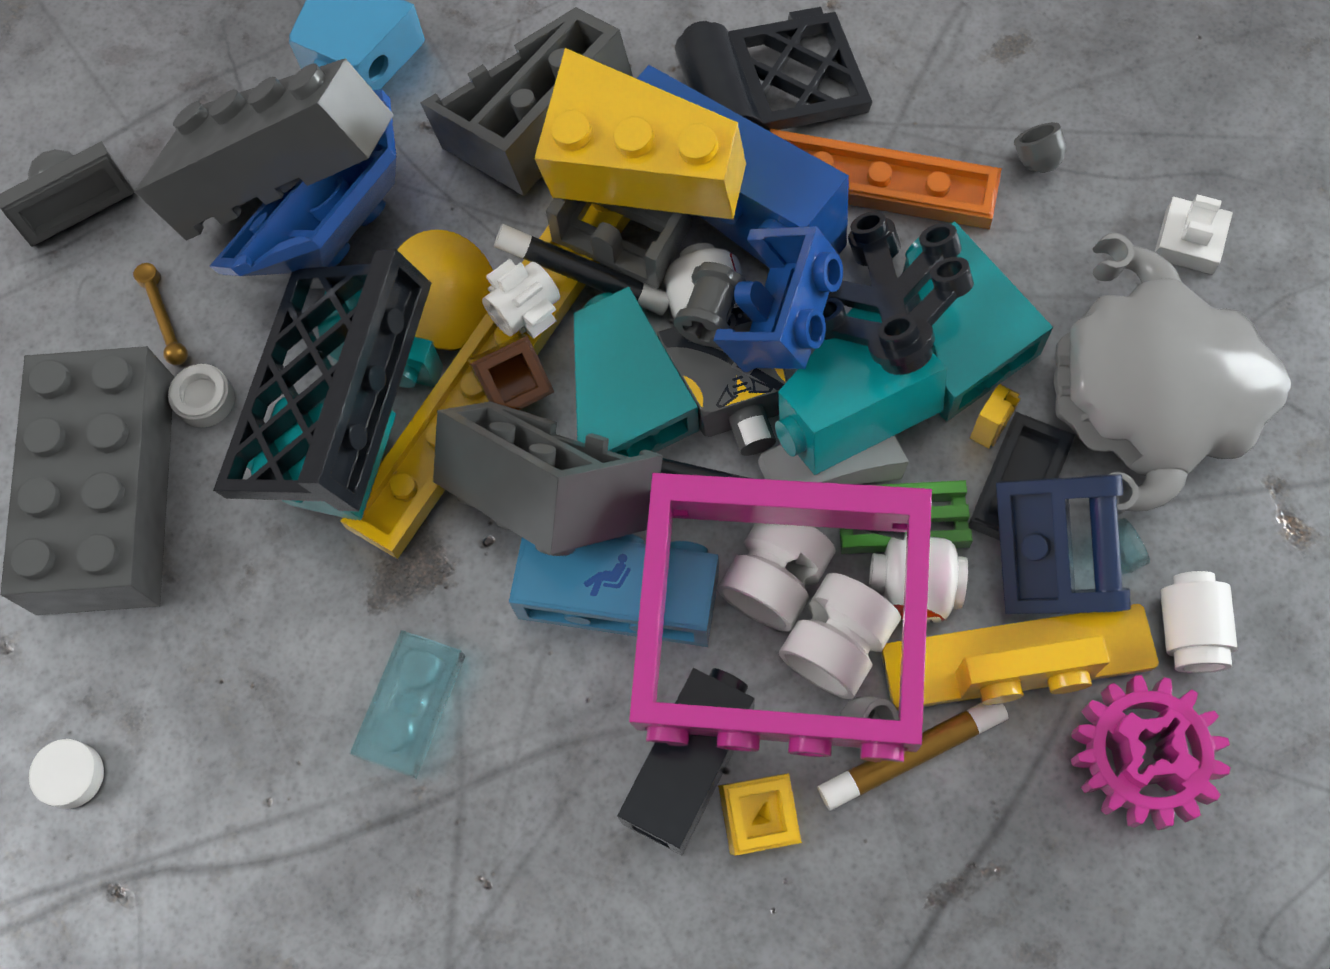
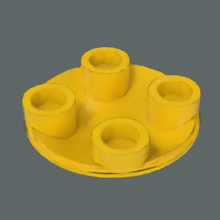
(457, 286)

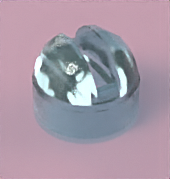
(1132, 548)

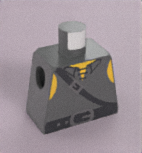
(725, 393)

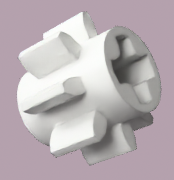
(521, 298)

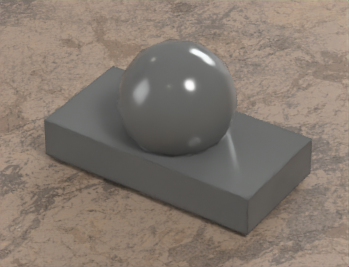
(64, 191)

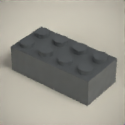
(89, 482)

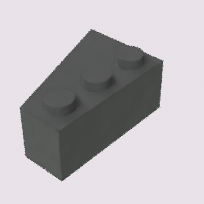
(503, 110)

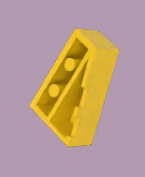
(636, 145)

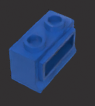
(791, 304)

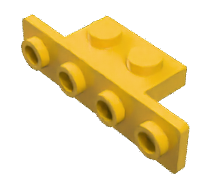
(1029, 655)

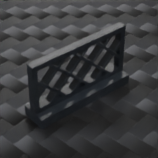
(356, 389)

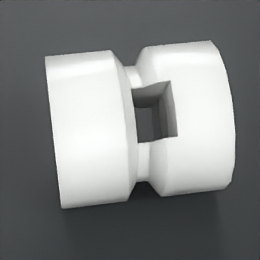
(774, 573)
(843, 630)

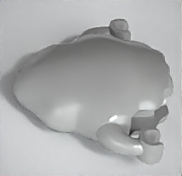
(1163, 377)

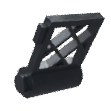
(721, 68)

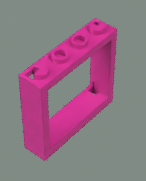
(783, 504)

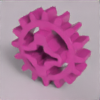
(1173, 764)

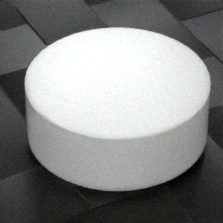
(201, 395)
(66, 774)

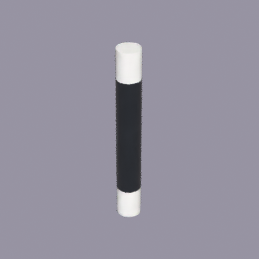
(578, 268)

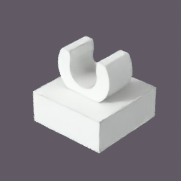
(1194, 233)

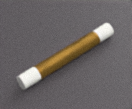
(934, 742)

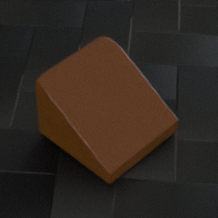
(511, 373)

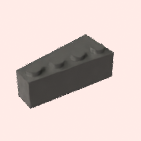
(262, 144)

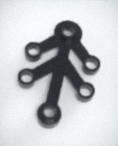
(902, 339)

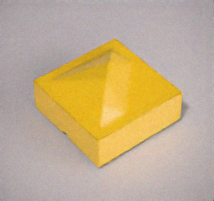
(759, 814)

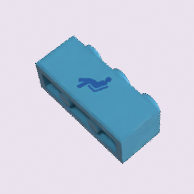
(602, 588)

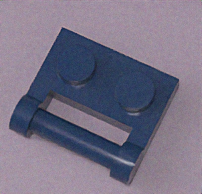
(1040, 550)

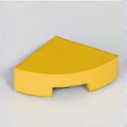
(995, 416)

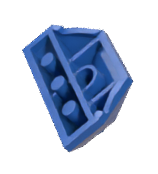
(313, 221)

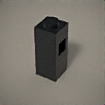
(681, 779)

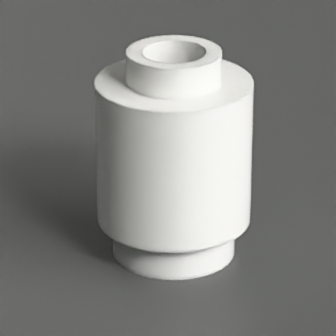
(1199, 622)

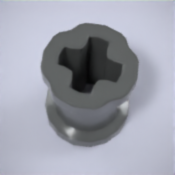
(709, 303)

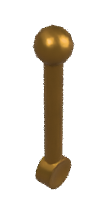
(148, 278)

